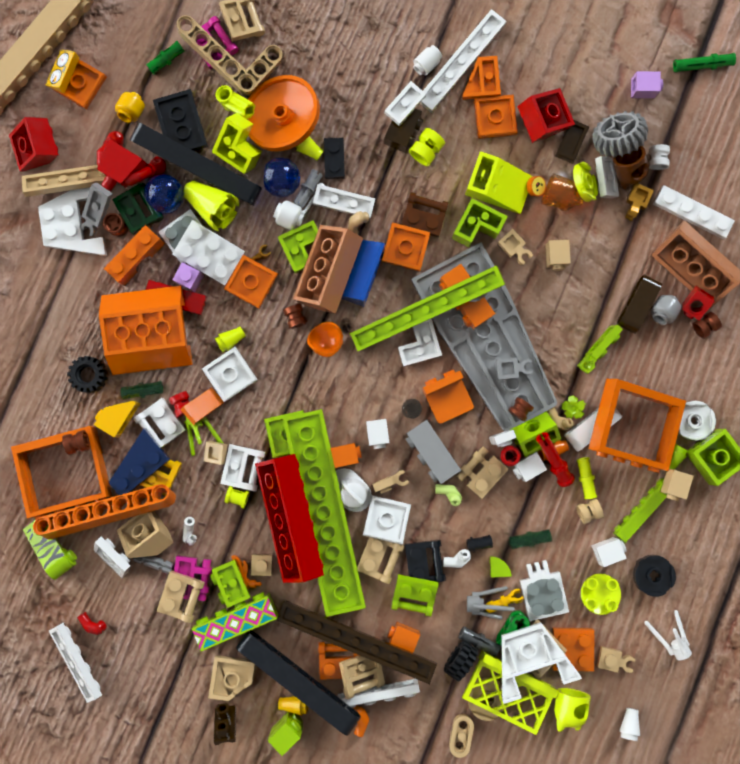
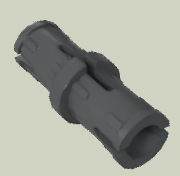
(479, 641)

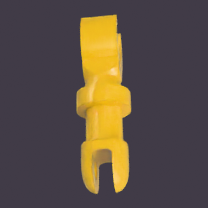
(504, 601)

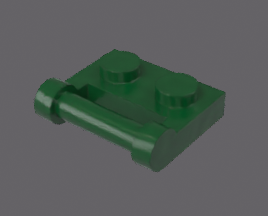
(132, 212)

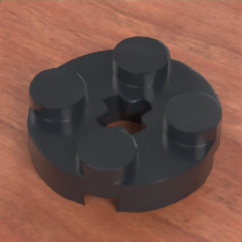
(644, 582)

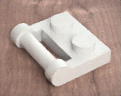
(164, 419)
(236, 465)

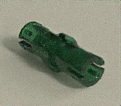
(141, 390)
(530, 539)

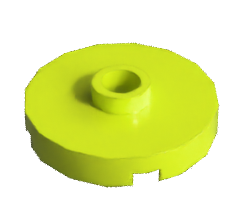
(585, 182)

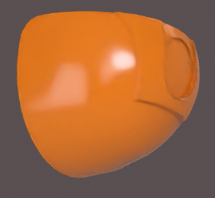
(325, 339)

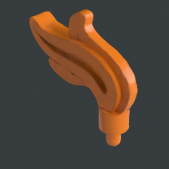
(244, 570)

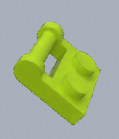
(414, 589)

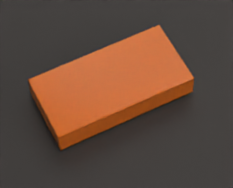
(202, 406)

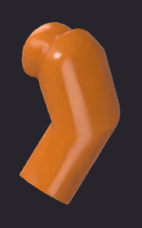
(362, 723)

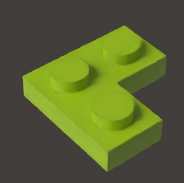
(295, 243)

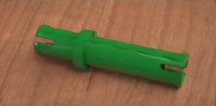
(712, 62)

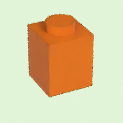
(346, 455)
(404, 636)

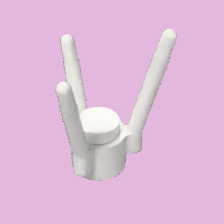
(680, 646)

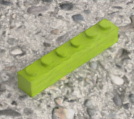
(640, 513)

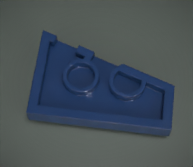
(139, 463)

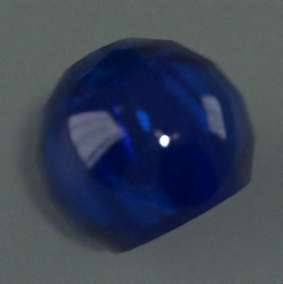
(281, 177)
(164, 193)

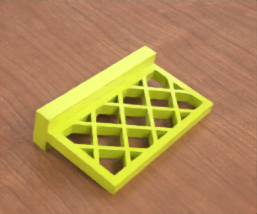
(526, 680)

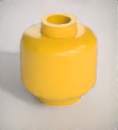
(129, 107)

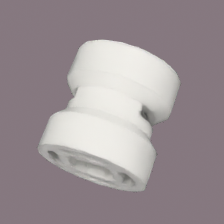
(659, 157)

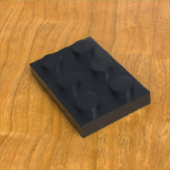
(181, 120)

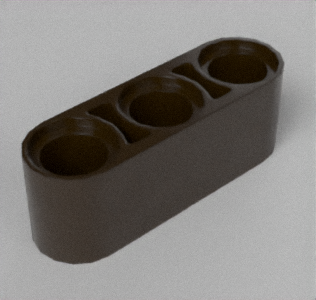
(639, 304)

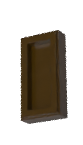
(572, 142)

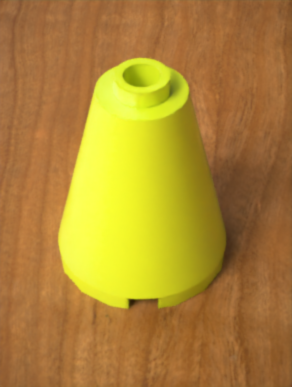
(212, 204)

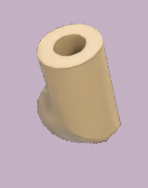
(357, 219)
(561, 422)

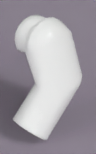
(188, 528)

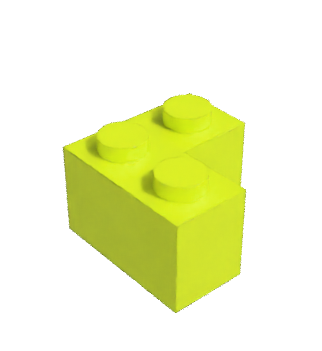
(232, 144)

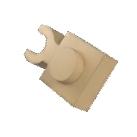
(513, 244)
(611, 660)

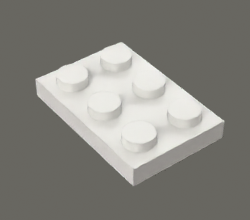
(208, 252)

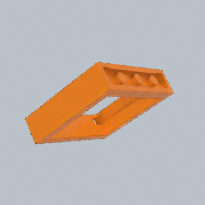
(605, 416)
(25, 479)

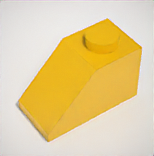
(116, 418)

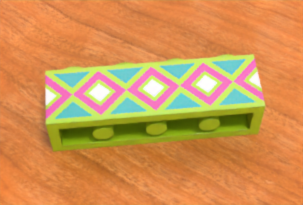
(235, 621)

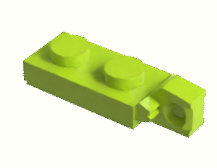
(599, 348)

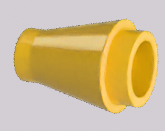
(292, 705)

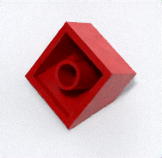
(545, 114)
(33, 143)

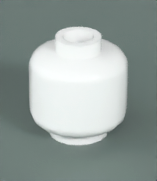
(288, 215)

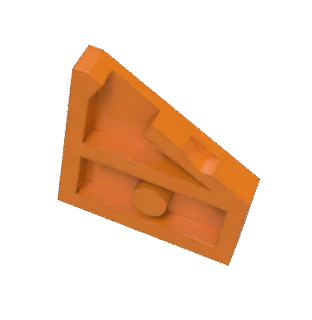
(484, 79)

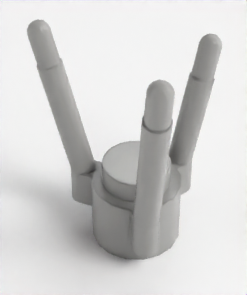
(476, 604)

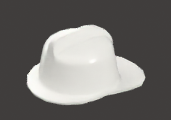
(353, 490)

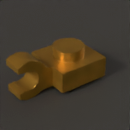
(639, 199)

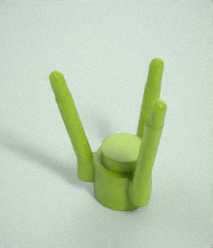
(190, 427)

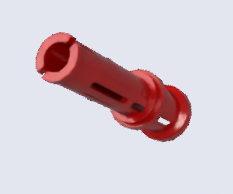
(558, 466)

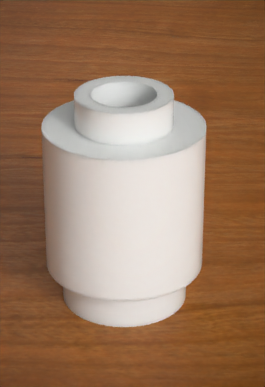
(427, 60)

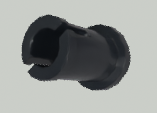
(479, 543)

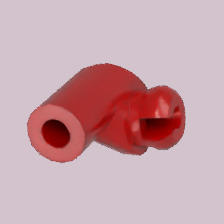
(91, 627)

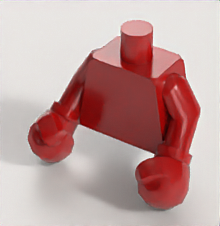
(124, 166)

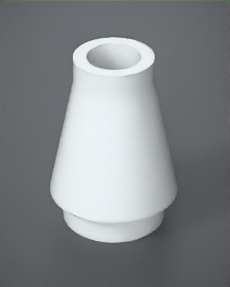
(630, 725)

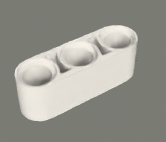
(581, 434)

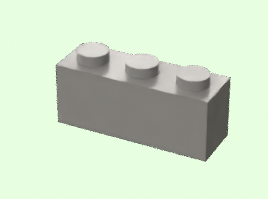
(432, 452)

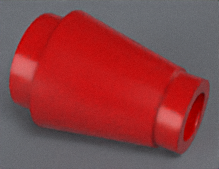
(515, 456)

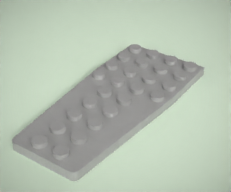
(494, 339)

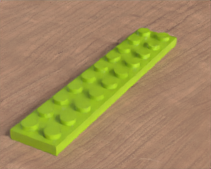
(341, 581)

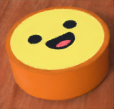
(536, 186)

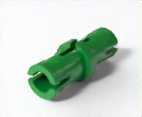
(165, 57)

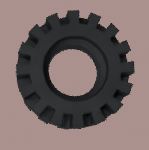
(75, 374)
(461, 660)

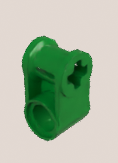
(510, 624)

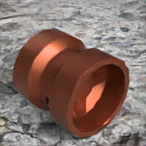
(113, 221)
(295, 318)
(707, 325)
(79, 441)

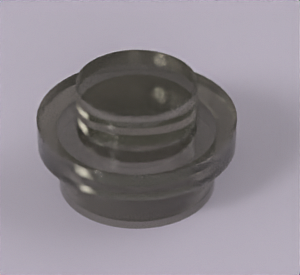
(411, 408)

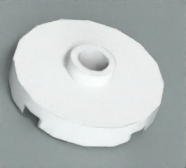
(704, 423)

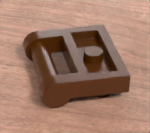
(424, 220)

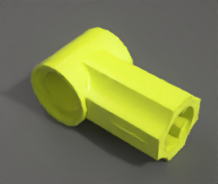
(234, 102)

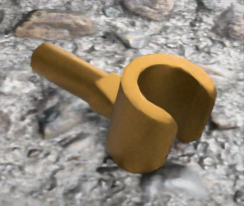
(260, 255)

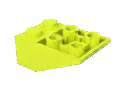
(498, 183)

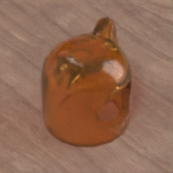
(561, 193)

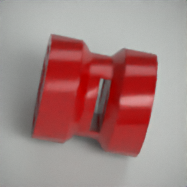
(178, 401)

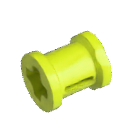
(236, 497)

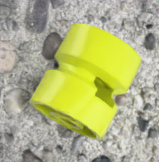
(425, 149)

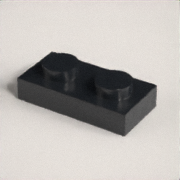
(334, 158)

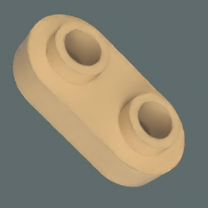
(461, 734)

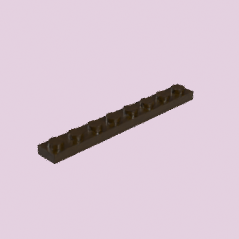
(357, 642)

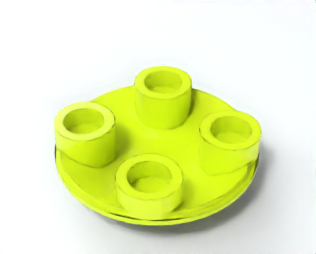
(601, 594)

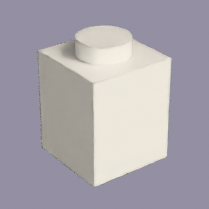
(377, 433)
(529, 467)
(609, 551)

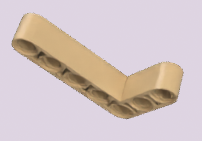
(227, 60)

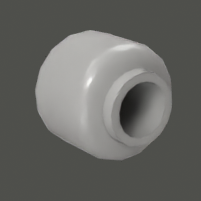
(665, 309)

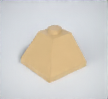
(144, 536)

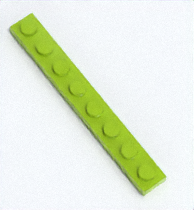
(428, 308)

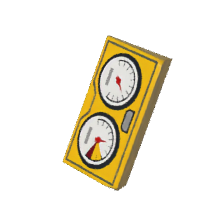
(62, 70)

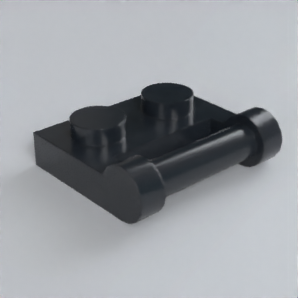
(418, 563)

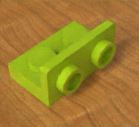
(231, 583)

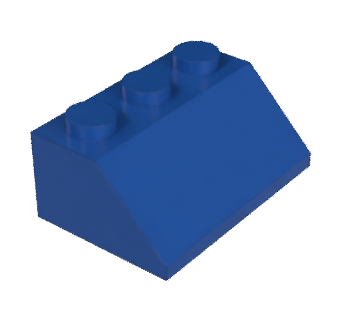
(363, 272)

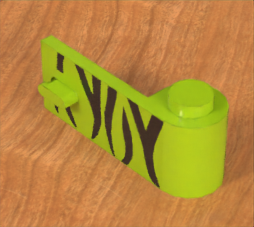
(51, 555)

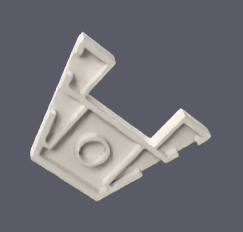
(62, 224)
(528, 651)

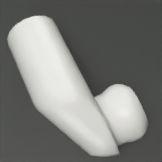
(458, 560)

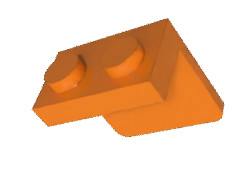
(447, 396)

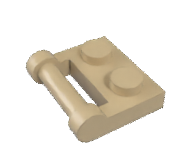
(236, 20)
(373, 556)
(174, 594)
(356, 669)

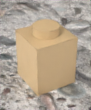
(557, 254)
(676, 485)

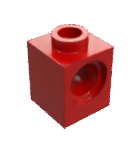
(701, 295)

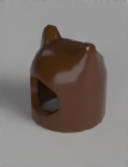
(631, 167)

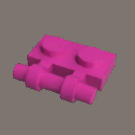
(188, 567)

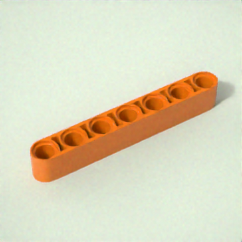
(95, 510)

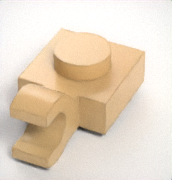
(385, 484)

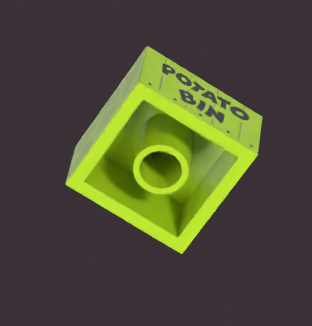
(716, 457)

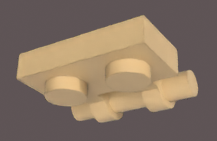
(486, 477)

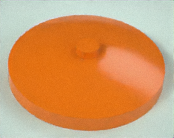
(283, 113)

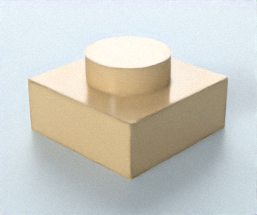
(215, 452)
(261, 564)

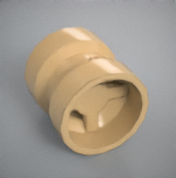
(590, 511)

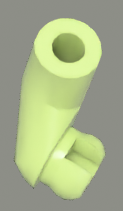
(451, 492)

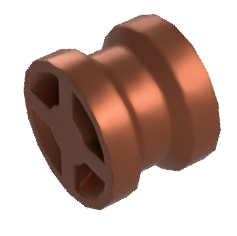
(521, 409)

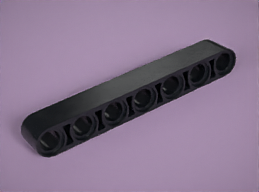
(195, 163)
(298, 682)

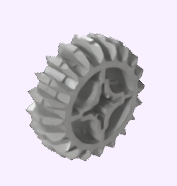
(620, 134)

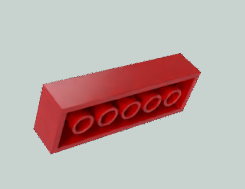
(289, 519)

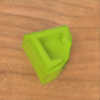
(499, 568)

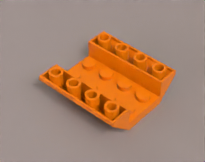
(144, 330)

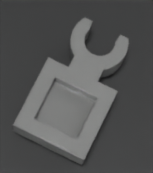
(510, 368)

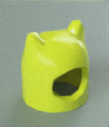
(571, 708)

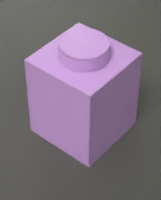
(646, 84)
(188, 277)

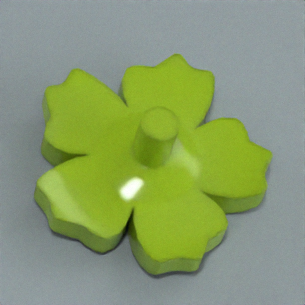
(573, 407)

